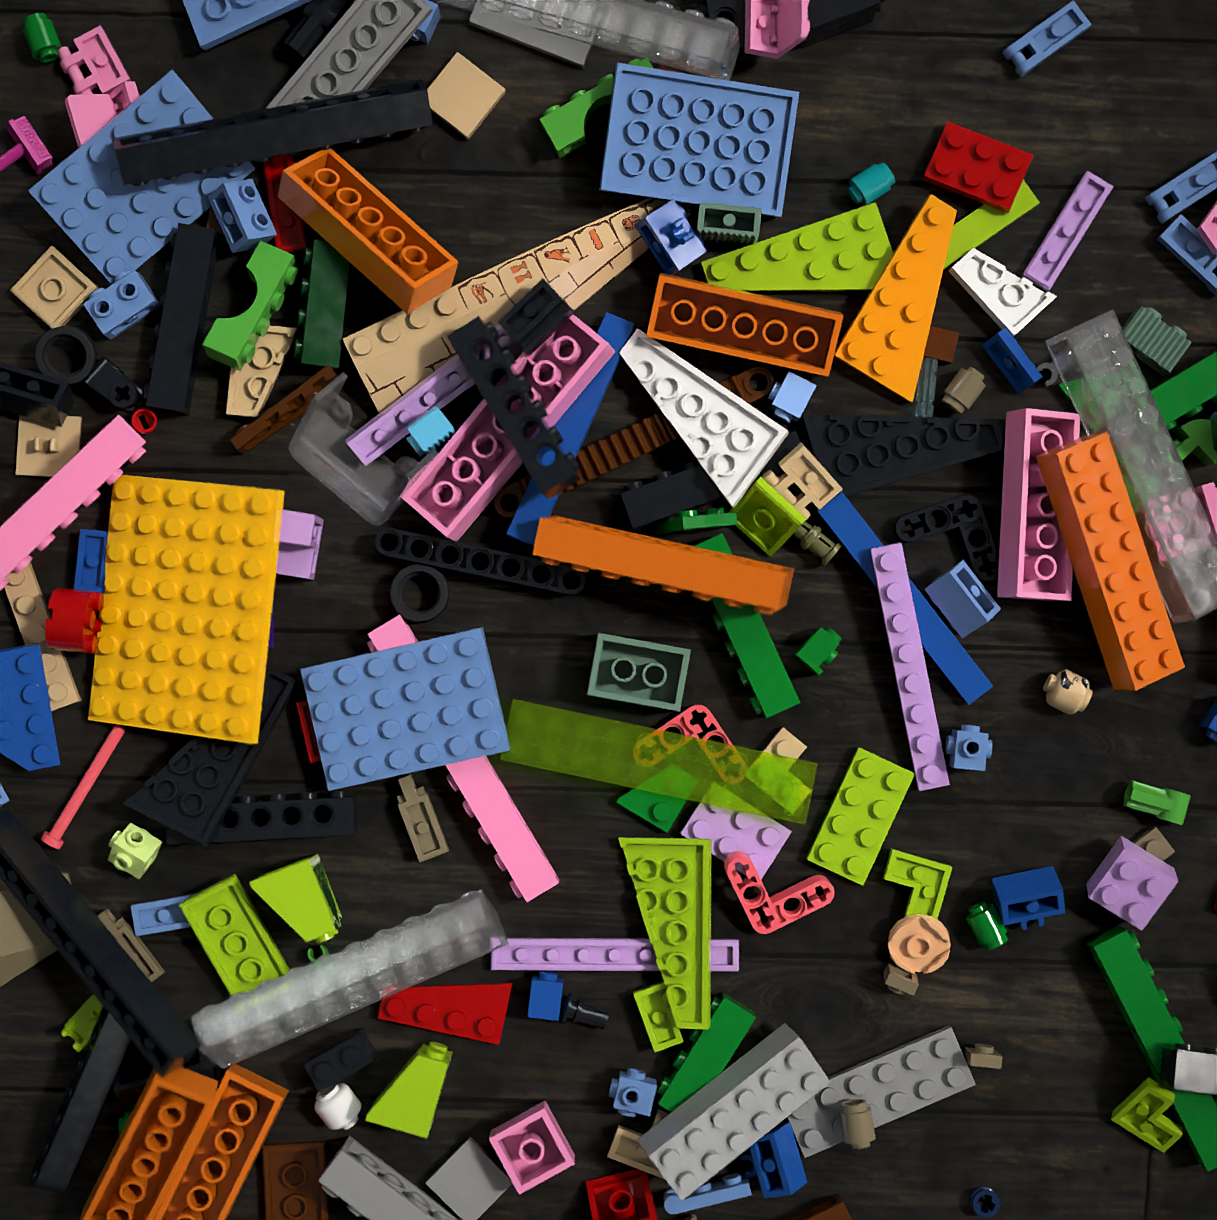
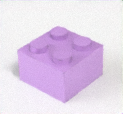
(1131, 883)

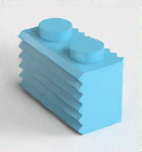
(430, 432)

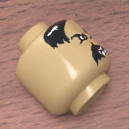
(1067, 691)

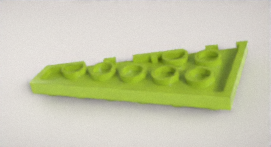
(821, 257)
(675, 904)

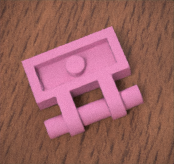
(101, 60)

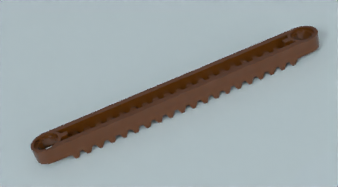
(634, 441)

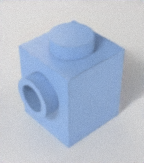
(791, 397)

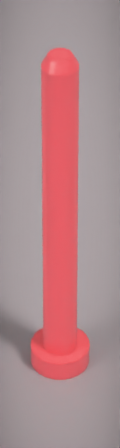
(54, 837)

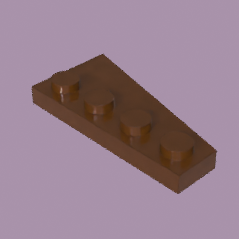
(282, 413)

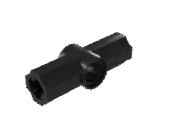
(316, 23)

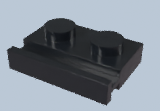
(536, 317)

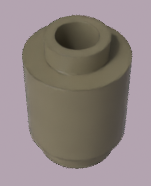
(963, 390)
(857, 1123)

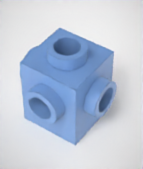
(974, 758)
(639, 1102)

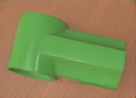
(1163, 803)

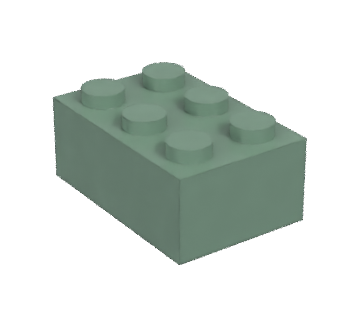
(639, 672)

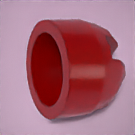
(150, 418)

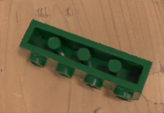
(323, 306)

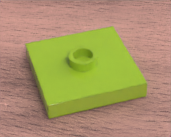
(767, 517)

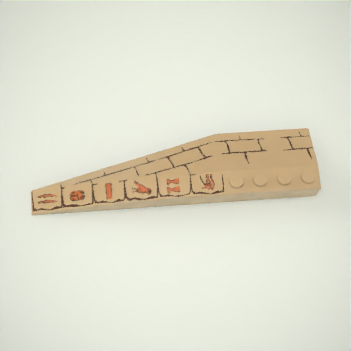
(411, 346)

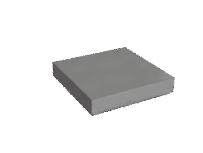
(469, 1181)

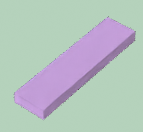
(1067, 231)

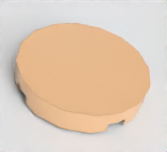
(919, 943)

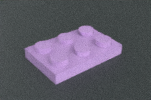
(737, 831)

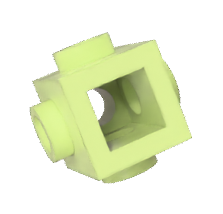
(133, 850)

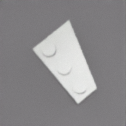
(1001, 294)

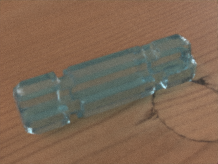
(926, 388)

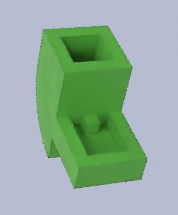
(1196, 438)

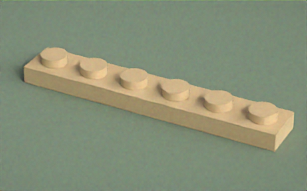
(31, 617)

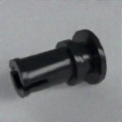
(582, 1013)

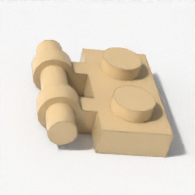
(808, 475)

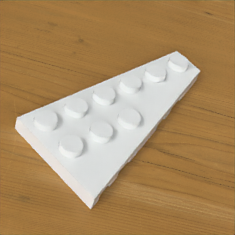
(716, 425)

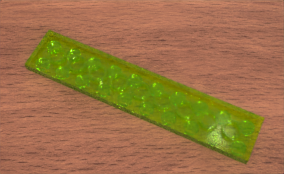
(660, 761)

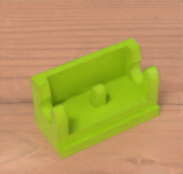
(82, 1023)

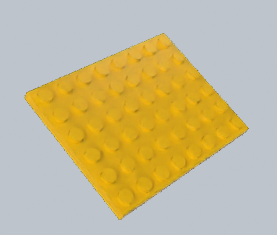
(186, 607)

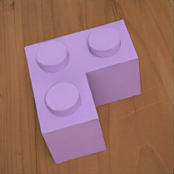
(299, 544)

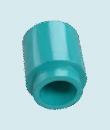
(871, 183)

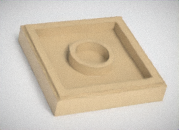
(463, 95)
(54, 288)

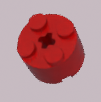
(74, 620)

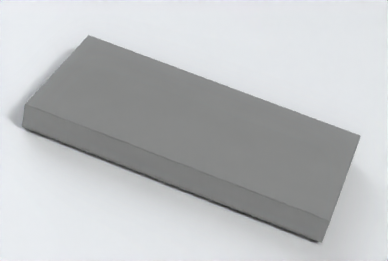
(550, 44)

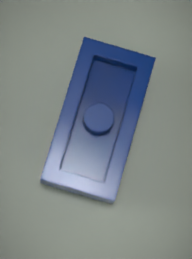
(1012, 360)
(91, 561)

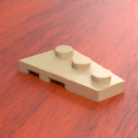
(254, 383)

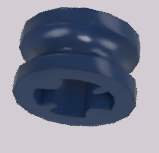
(980, 1192)

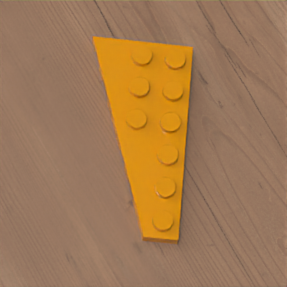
(895, 319)

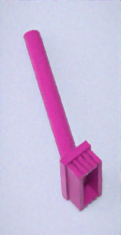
(27, 145)

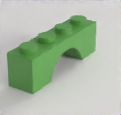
(567, 124)
(234, 339)

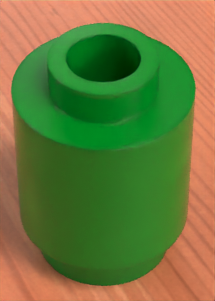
(41, 37)
(987, 925)

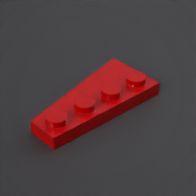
(459, 1010)

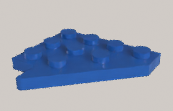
(25, 709)

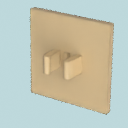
(46, 447)

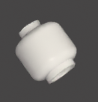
(338, 1106)

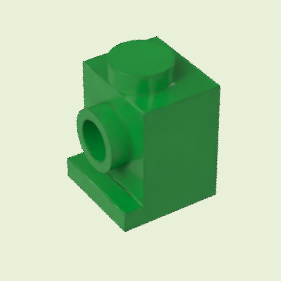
(819, 649)

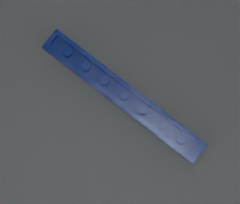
(573, 428)
(934, 634)

